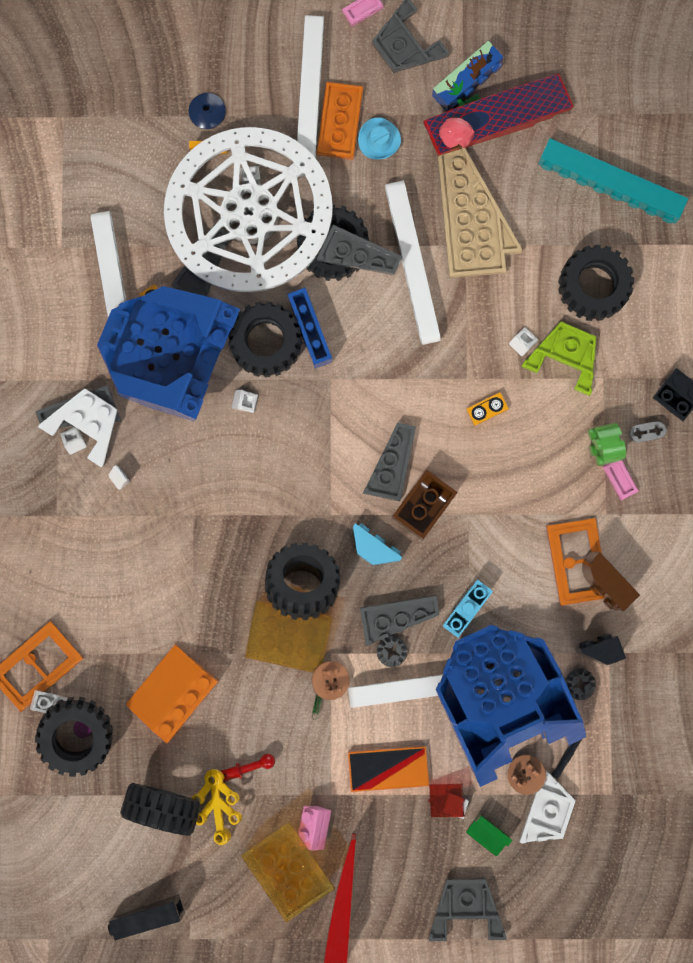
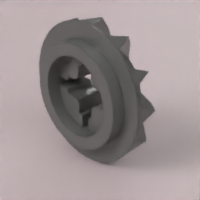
(395, 660)
(585, 676)

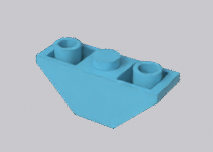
(373, 548)
(467, 608)

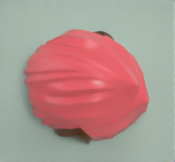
(456, 133)

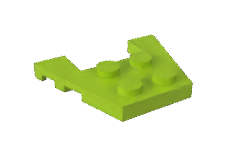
(570, 348)

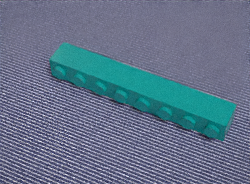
(613, 181)

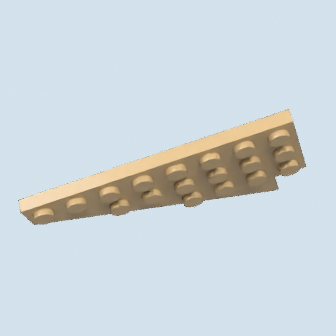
(473, 223)

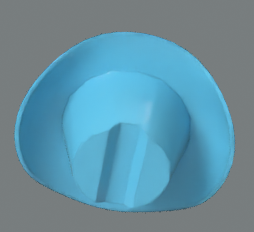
(379, 138)

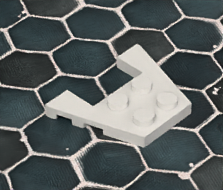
(90, 416)

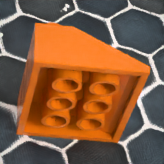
(172, 693)

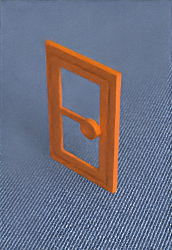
(559, 564)
(29, 658)

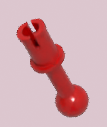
(266, 761)

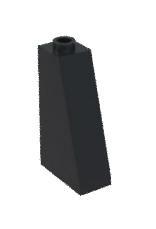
(147, 918)

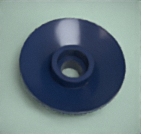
(210, 118)

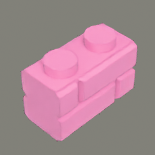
(314, 826)

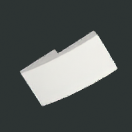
(43, 700)

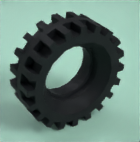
(347, 221)

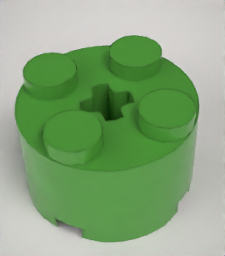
(607, 444)

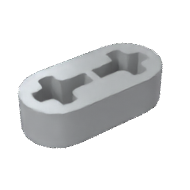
(647, 436)

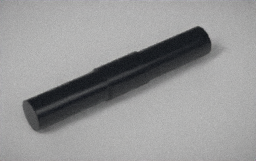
(565, 759)

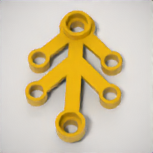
(218, 804)

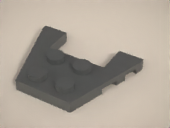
(399, 46)
(466, 900)

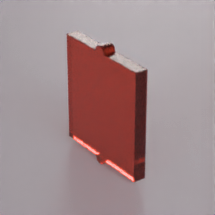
(446, 800)

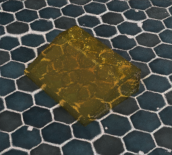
(287, 641)
(287, 871)

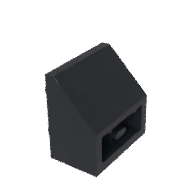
(676, 394)
(603, 651)

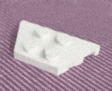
(548, 813)

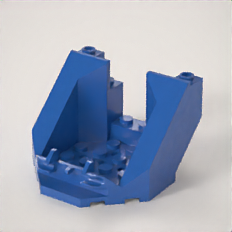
(196, 332)
(487, 723)

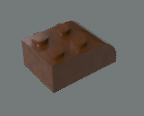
(424, 505)
(608, 582)

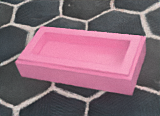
(361, 10)
(620, 479)

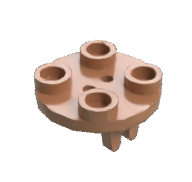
(329, 671)
(534, 769)

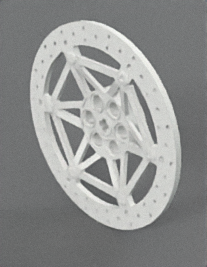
(226, 141)

